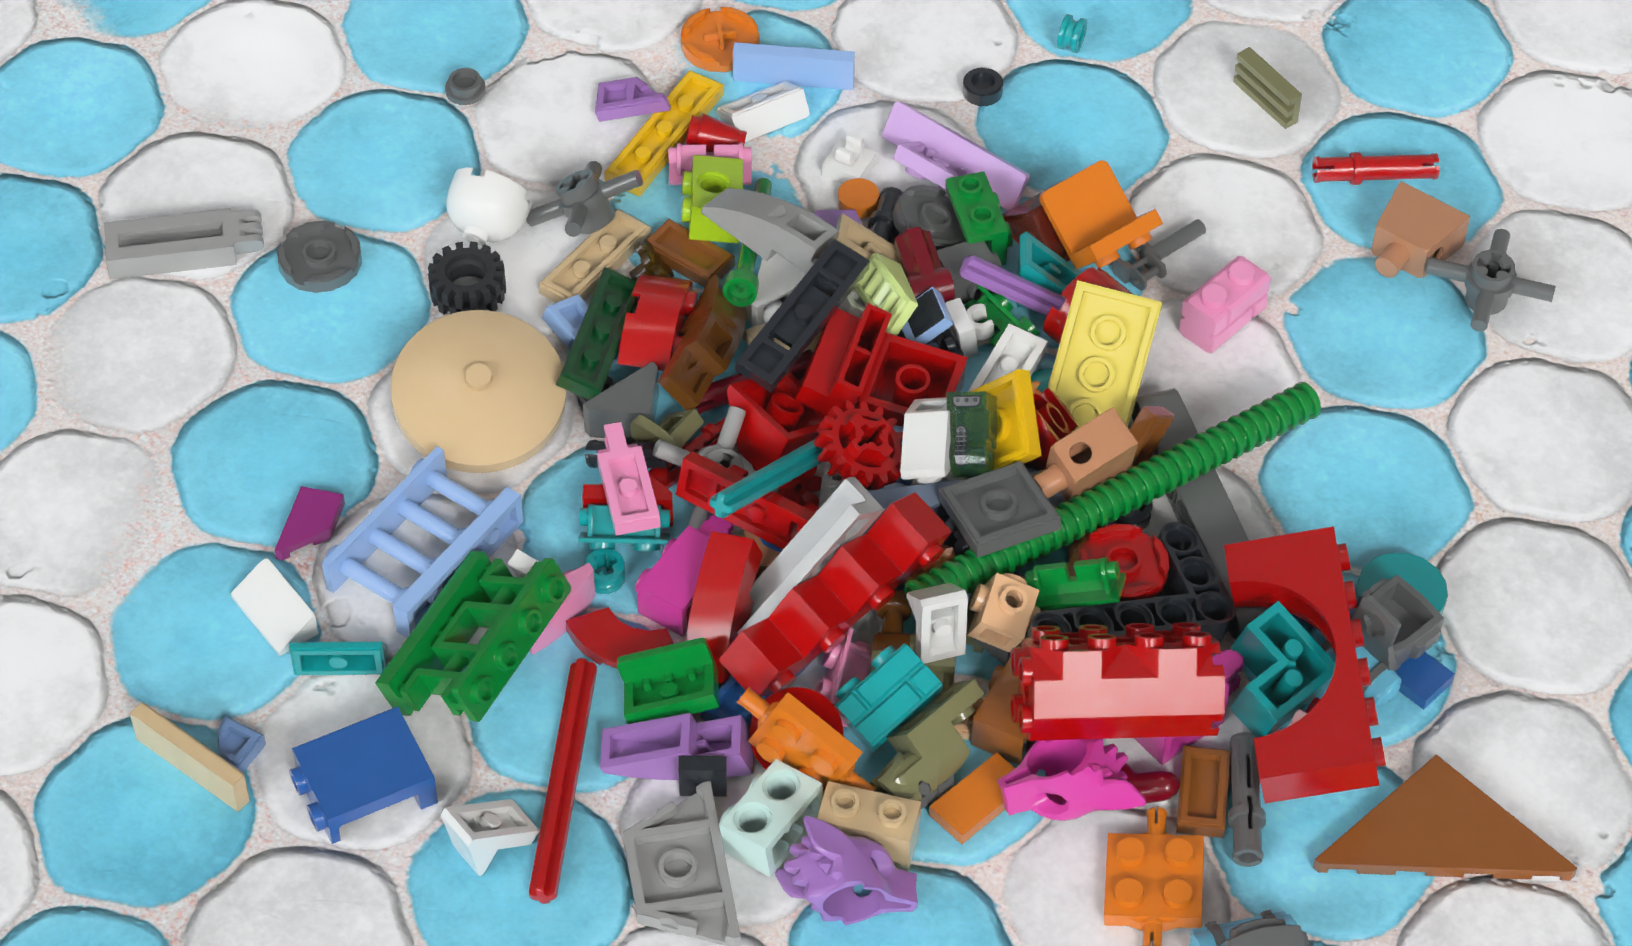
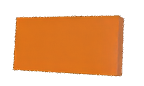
(972, 801)

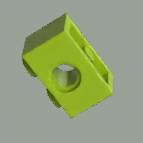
(702, 184)

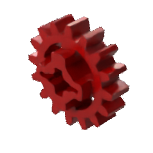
(860, 445)

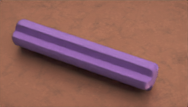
(1010, 285)

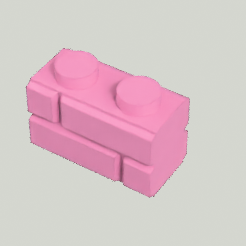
(1224, 304)

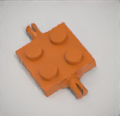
(802, 741)
(1154, 880)

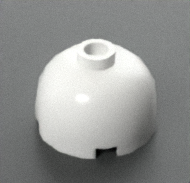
(486, 206)

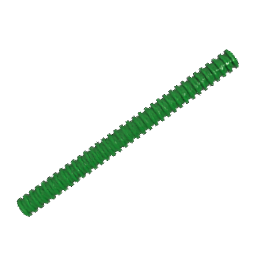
(1137, 487)

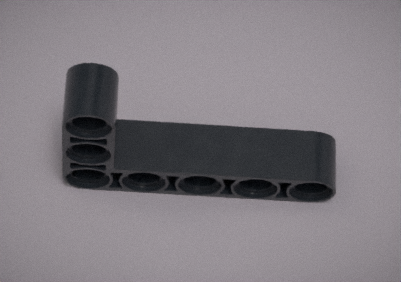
(1189, 595)

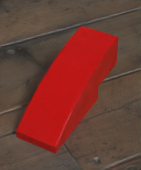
(723, 593)

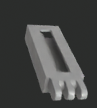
(180, 242)

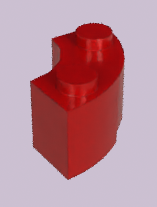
(654, 327)

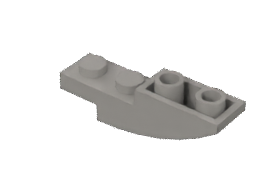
(771, 226)

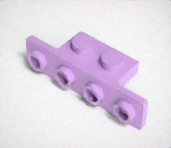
(940, 153)

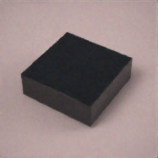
(700, 769)

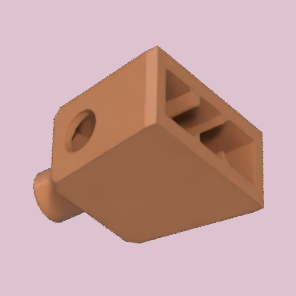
(1415, 230)
(1088, 456)

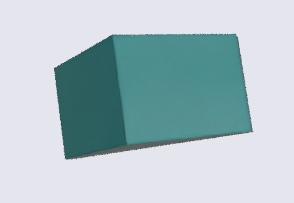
(1043, 265)

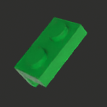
(979, 212)
(669, 681)

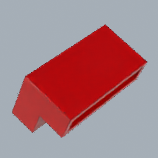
(843, 358)

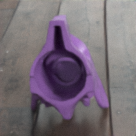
(833, 863)

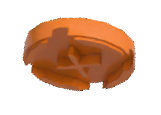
(710, 37)

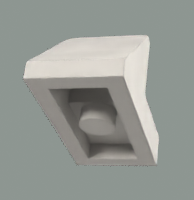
(939, 621)
(485, 827)

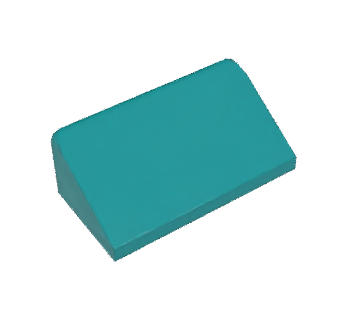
(338, 658)

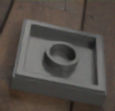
(999, 509)

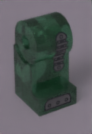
(972, 432)

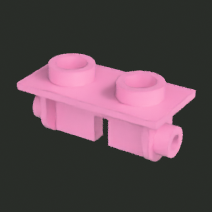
(682, 156)
(842, 665)

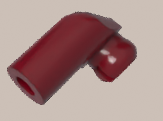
(1153, 785)

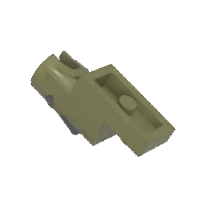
(930, 747)

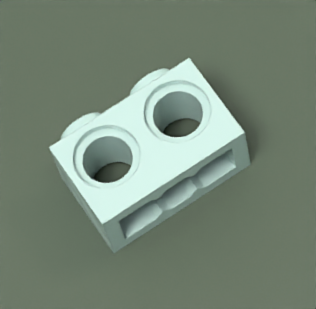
(770, 817)

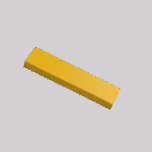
(650, 146)

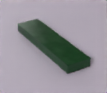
(598, 335)

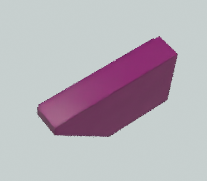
(310, 520)

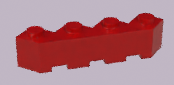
(847, 588)

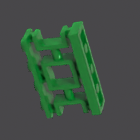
(472, 675)

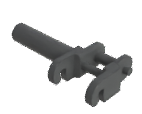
(1152, 256)

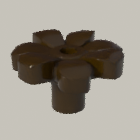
(650, 261)

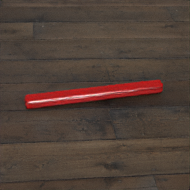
(563, 782)

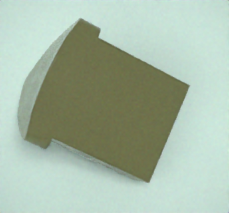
(673, 429)

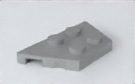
(682, 871)

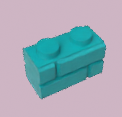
(887, 696)

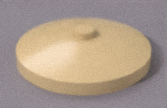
(478, 390)

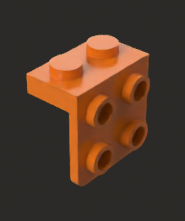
(1095, 216)

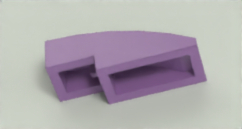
(654, 746)

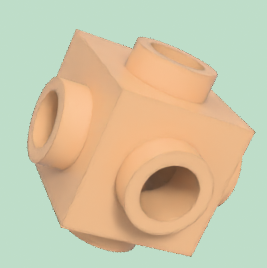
(1003, 611)

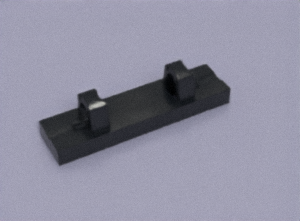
(802, 315)

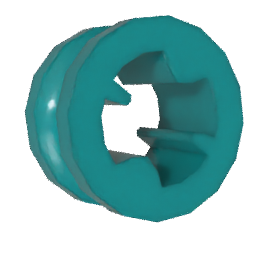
(1072, 33)
(610, 559)

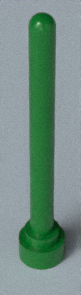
(742, 284)

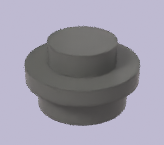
(465, 87)

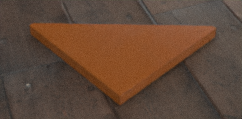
(1446, 829)

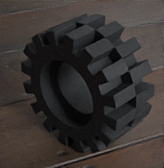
(463, 263)

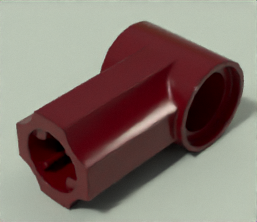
(922, 264)

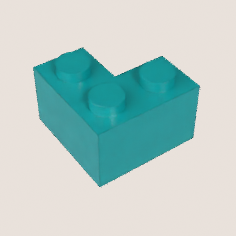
(1287, 670)

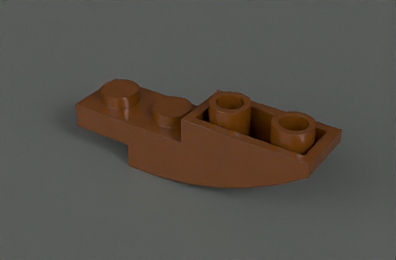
(707, 345)

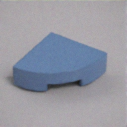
(239, 743)

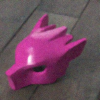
(1077, 780)

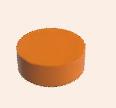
(858, 195)

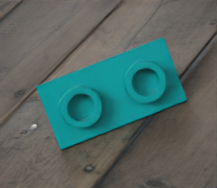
(602, 533)

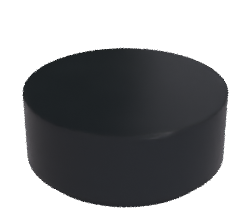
(982, 86)

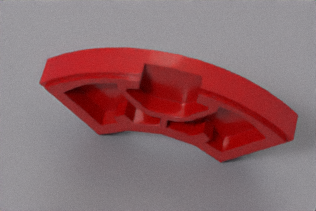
(606, 638)

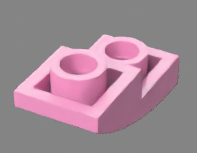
(574, 605)

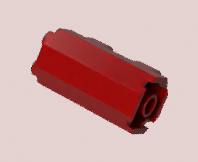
(1119, 685)

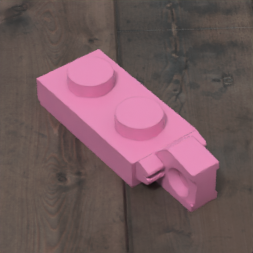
(626, 483)

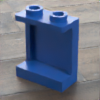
(361, 771)

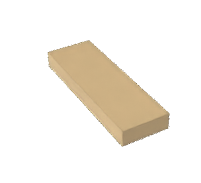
(601, 249)
(190, 756)

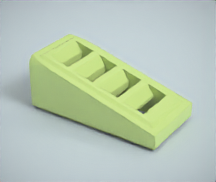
(888, 289)

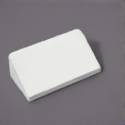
(766, 109)
(275, 607)

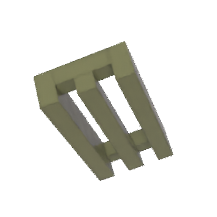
(1267, 88)

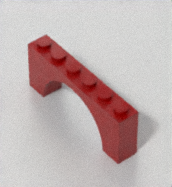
(1333, 742)

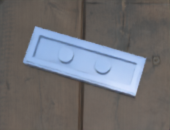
(793, 64)

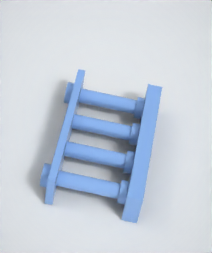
(492, 527)

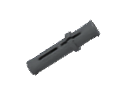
(1246, 814)

